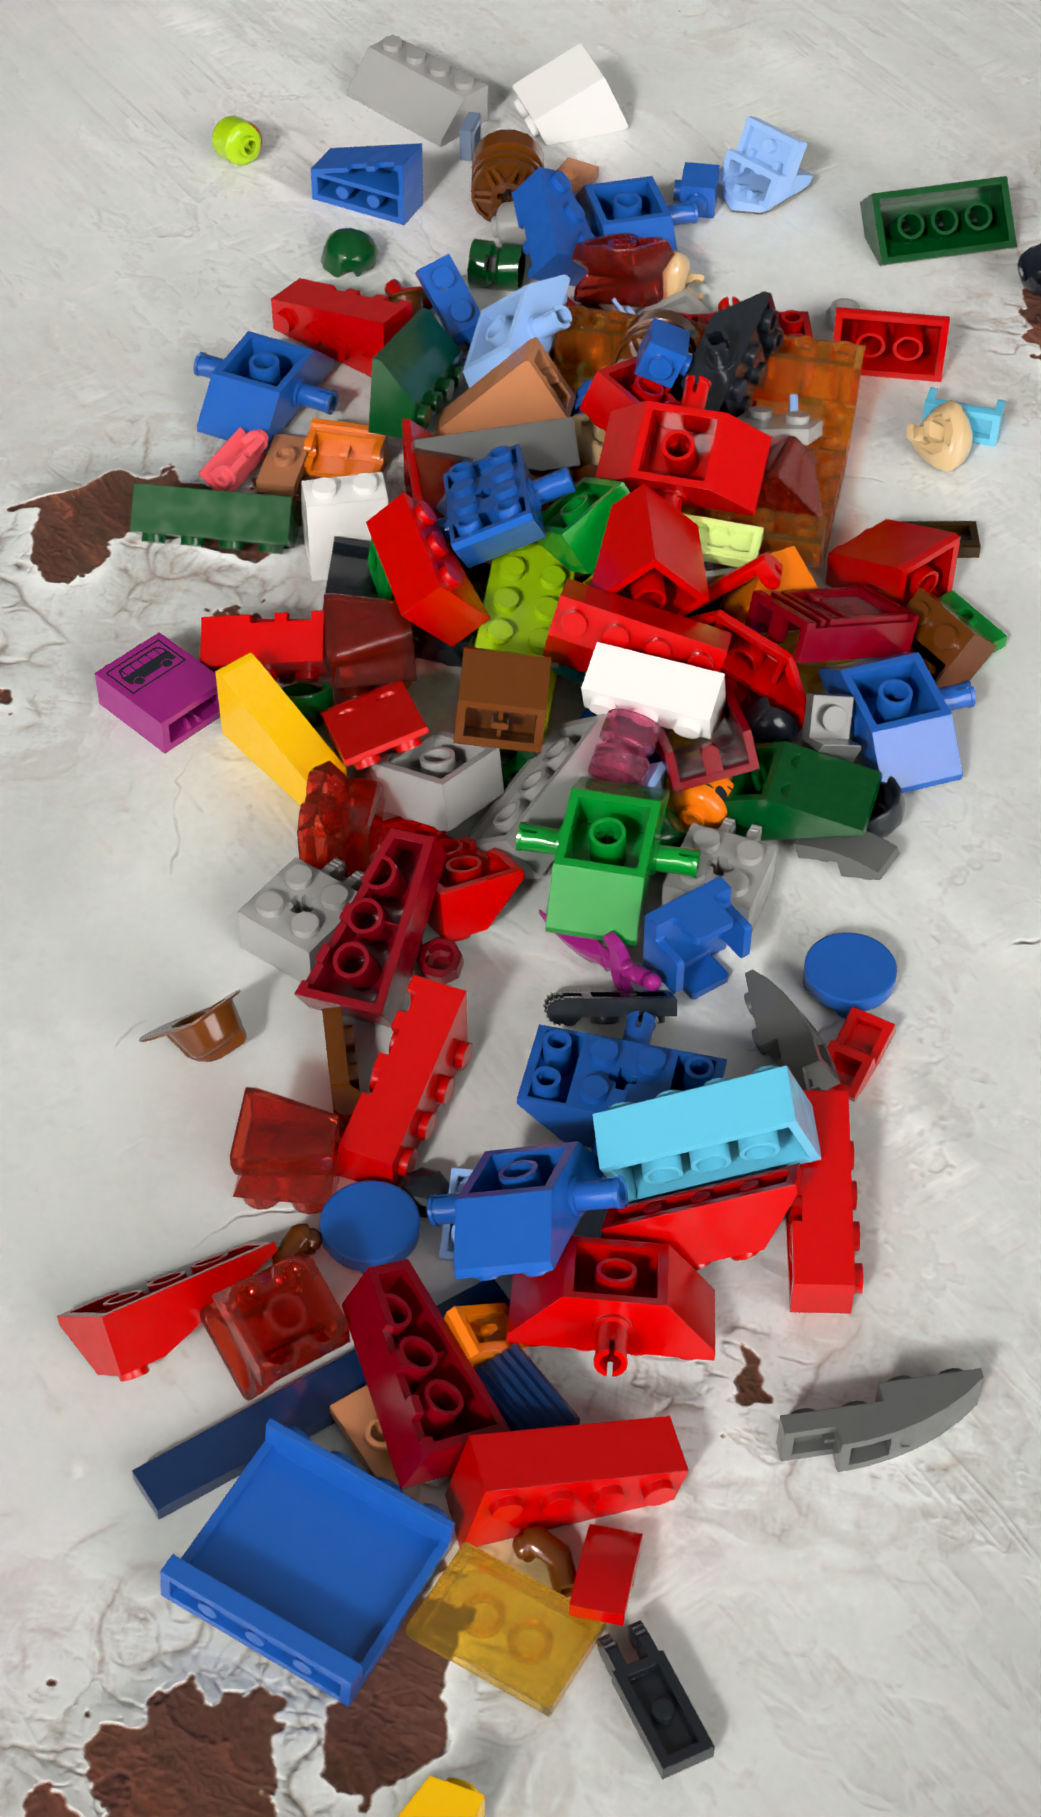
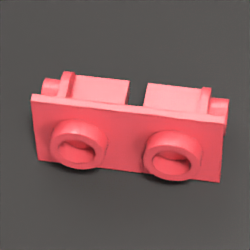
(235, 460)

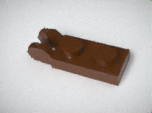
(343, 1075)

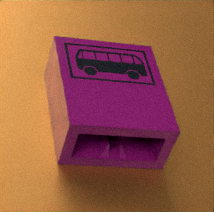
(159, 692)

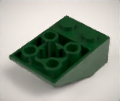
(802, 794)

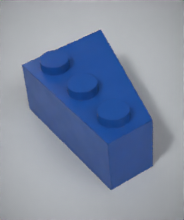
(372, 180)
(551, 225)

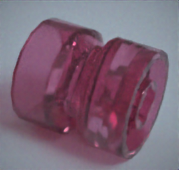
(626, 744)

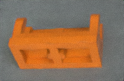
(343, 449)

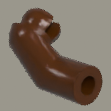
(298, 1239)

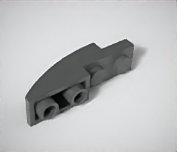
(788, 1035)
(900, 1420)

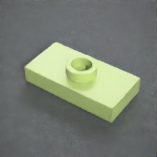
(728, 541)

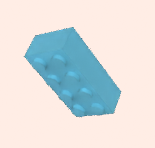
(707, 1134)

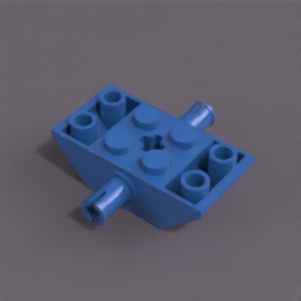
(633, 208)
(262, 386)
(497, 504)
(902, 717)
(586, 1073)
(523, 1208)

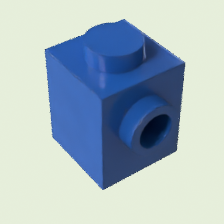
(698, 184)
(663, 353)

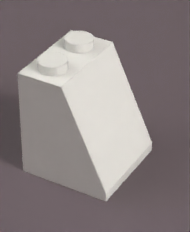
(568, 99)
(340, 510)

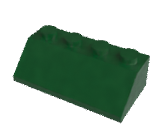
(939, 221)
(413, 375)
(215, 516)

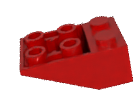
(374, 724)

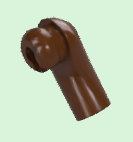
(557, 1556)

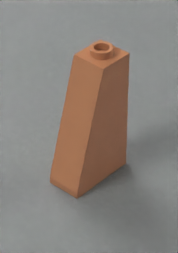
(514, 393)

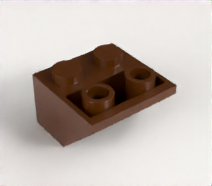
(947, 641)
(502, 699)

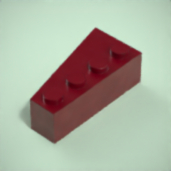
(379, 933)
(416, 1374)

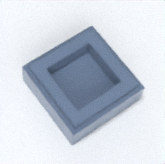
(470, 135)

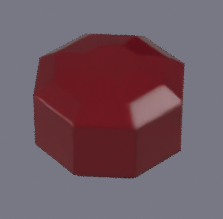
(440, 960)

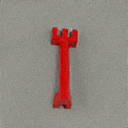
(764, 567)

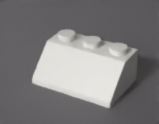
(664, 690)

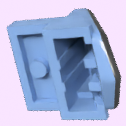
(763, 168)

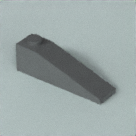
(544, 444)

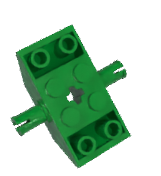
(606, 858)

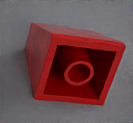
(652, 554)
(896, 560)

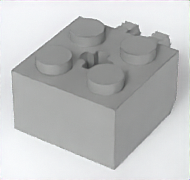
(440, 781)
(739, 860)
(296, 914)

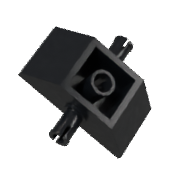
(737, 353)

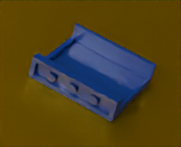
(311, 1562)

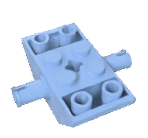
(515, 319)

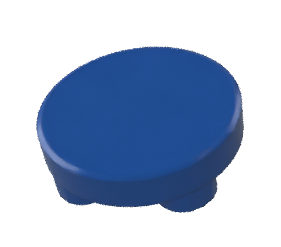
(849, 972)
(369, 1225)

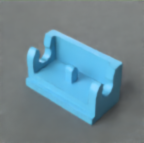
(984, 421)

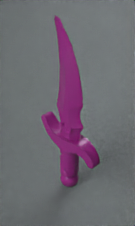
(614, 960)

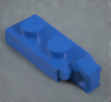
(450, 299)

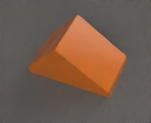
(480, 1330)

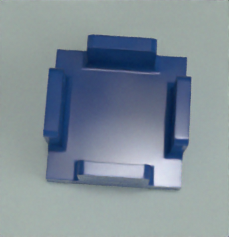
(687, 934)

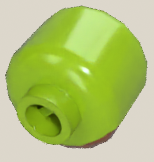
(237, 140)

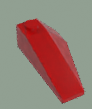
(471, 884)

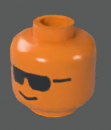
(703, 804)

